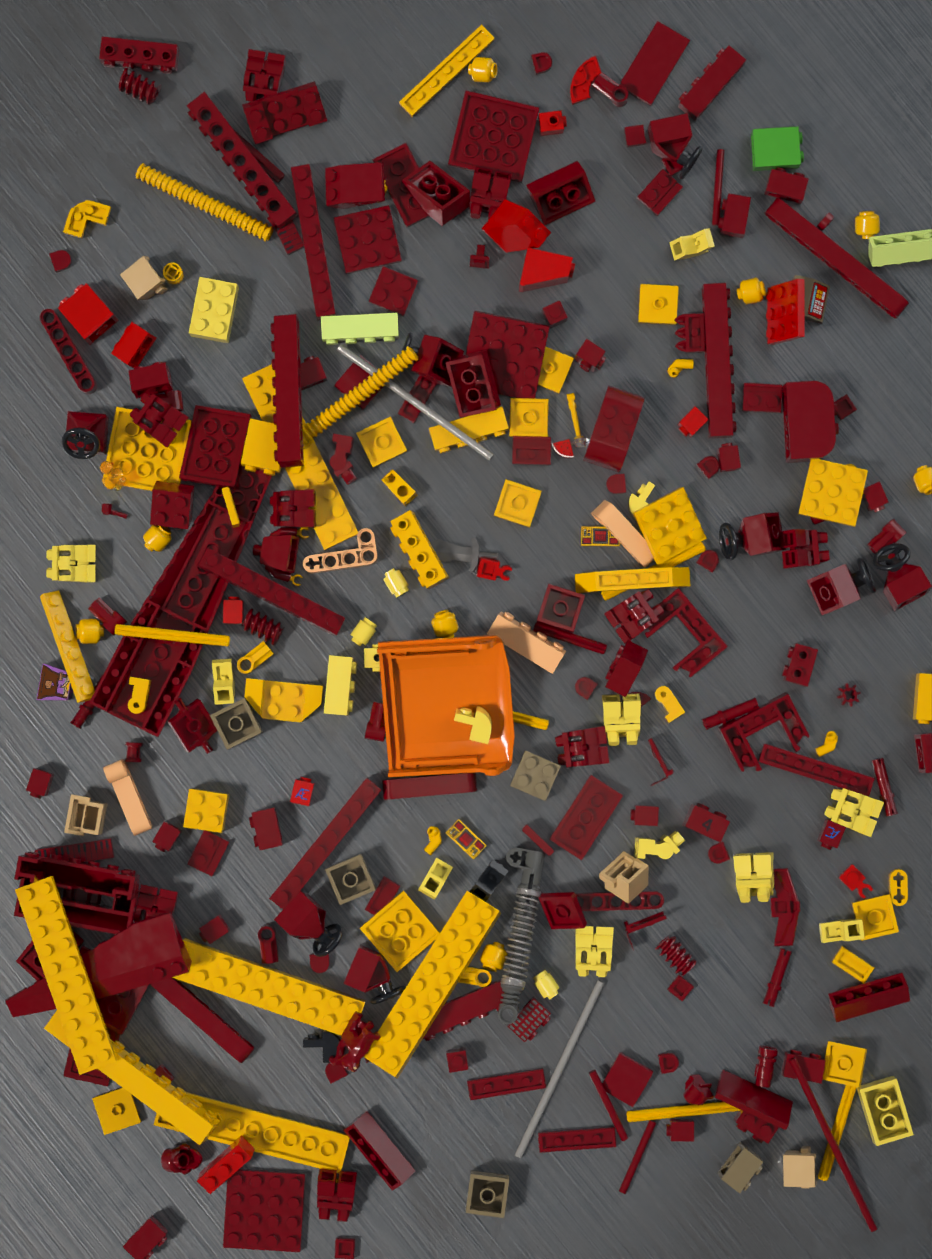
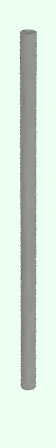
(418, 404)
(559, 1069)

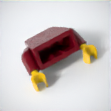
(280, 553)

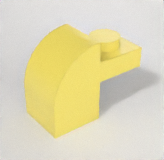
(692, 245)
(635, 502)
(223, 681)
(480, 722)
(435, 878)
(841, 930)

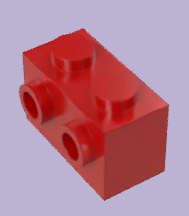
(133, 345)

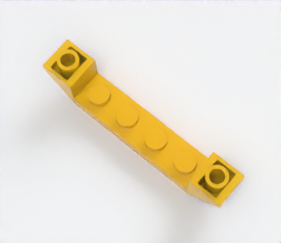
(632, 579)

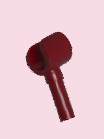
(107, 510)

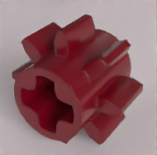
(853, 693)

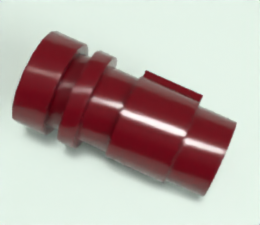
(765, 1066)

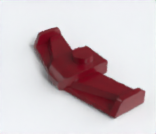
(785, 907)

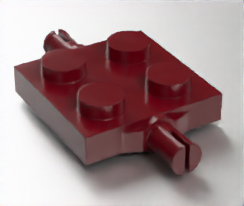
(193, 725)

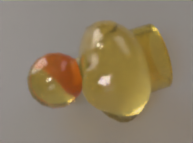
(115, 476)

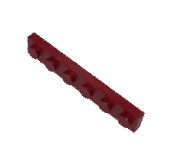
(816, 769)

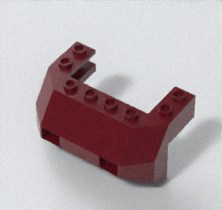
(83, 890)

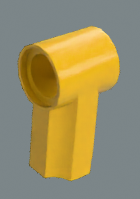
(256, 657)
(471, 976)

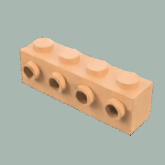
(527, 642)

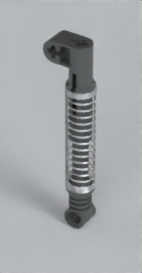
(522, 928)

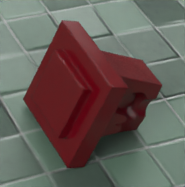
(479, 259)

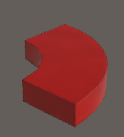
(583, 79)

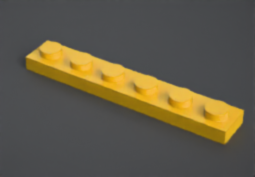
(446, 70)
(68, 646)

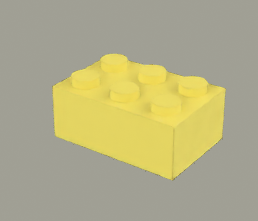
(213, 310)
(340, 685)
(885, 1110)

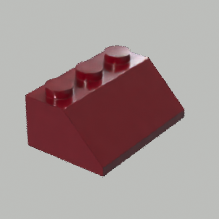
(561, 192)
(473, 384)

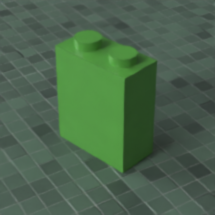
(776, 148)

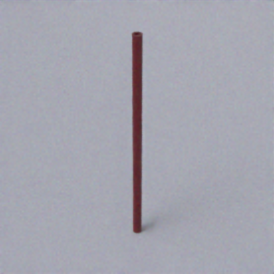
(833, 1144)

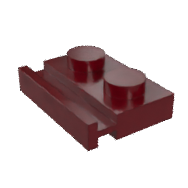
(659, 192)
(762, 398)
(531, 450)
(208, 853)

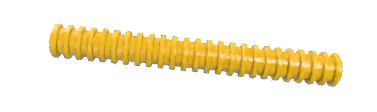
(204, 202)
(358, 394)

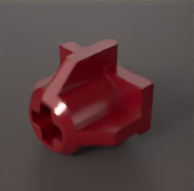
(697, 1090)

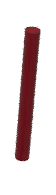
(718, 187)
(608, 1105)
(637, 1157)

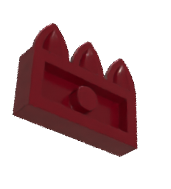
(692, 333)

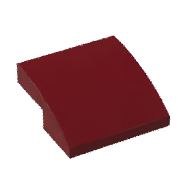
(351, 378)
(626, 1079)

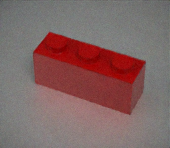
(225, 1164)

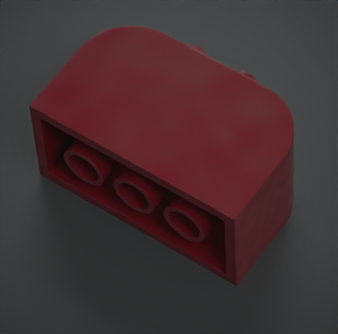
(808, 420)
(614, 429)

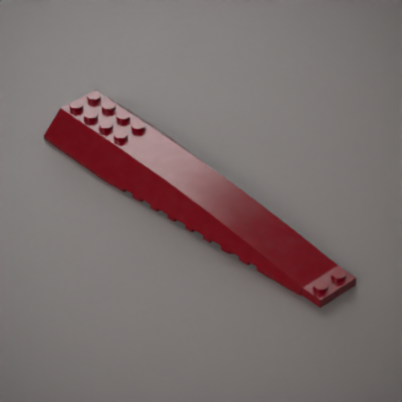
(181, 601)

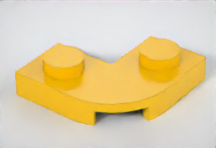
(85, 212)

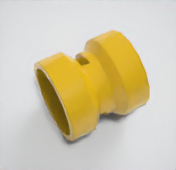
(173, 277)

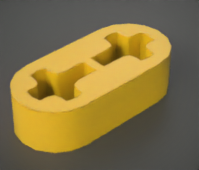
(903, 886)

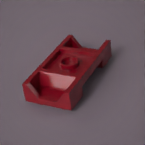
(284, 112)

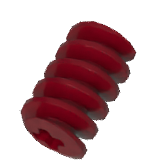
(138, 88)
(263, 627)
(676, 955)

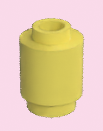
(396, 582)
(363, 632)
(546, 984)

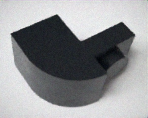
(489, 880)
(328, 1041)

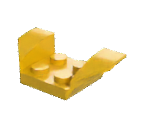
(283, 699)

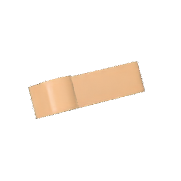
(624, 532)
(340, 556)
(128, 796)

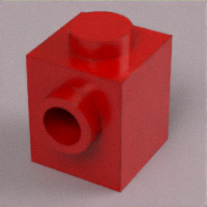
(552, 123)

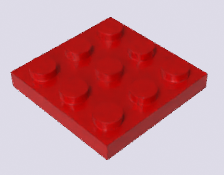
(785, 311)

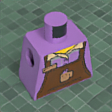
(54, 684)

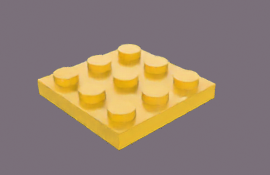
(833, 492)
(669, 525)
(400, 931)

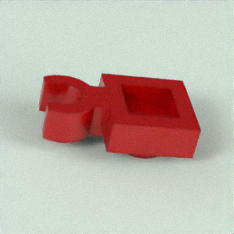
(490, 569)
(853, 879)

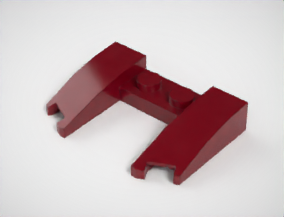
(710, 641)
(737, 730)

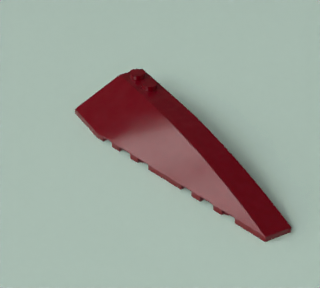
(128, 960)

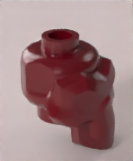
(180, 1159)

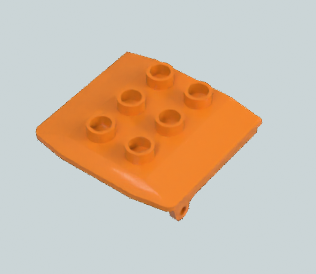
(424, 687)

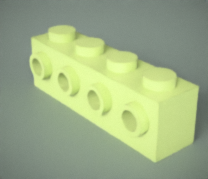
(900, 248)
(359, 327)

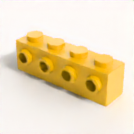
(475, 426)
(419, 549)

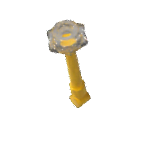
(579, 441)

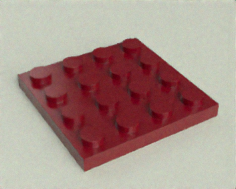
(493, 135)
(513, 350)
(264, 1210)

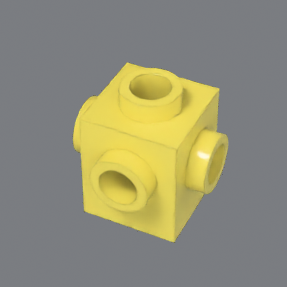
(369, 658)

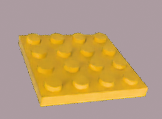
(142, 456)

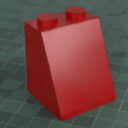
(515, 228)
(545, 270)
(87, 313)

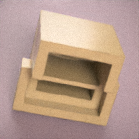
(143, 279)
(85, 816)
(625, 877)
(799, 1168)

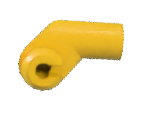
(679, 364)
(829, 744)
(434, 838)

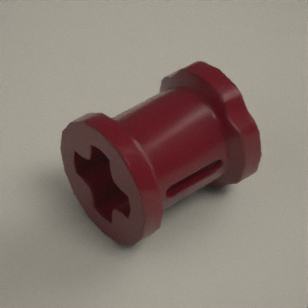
(133, 752)

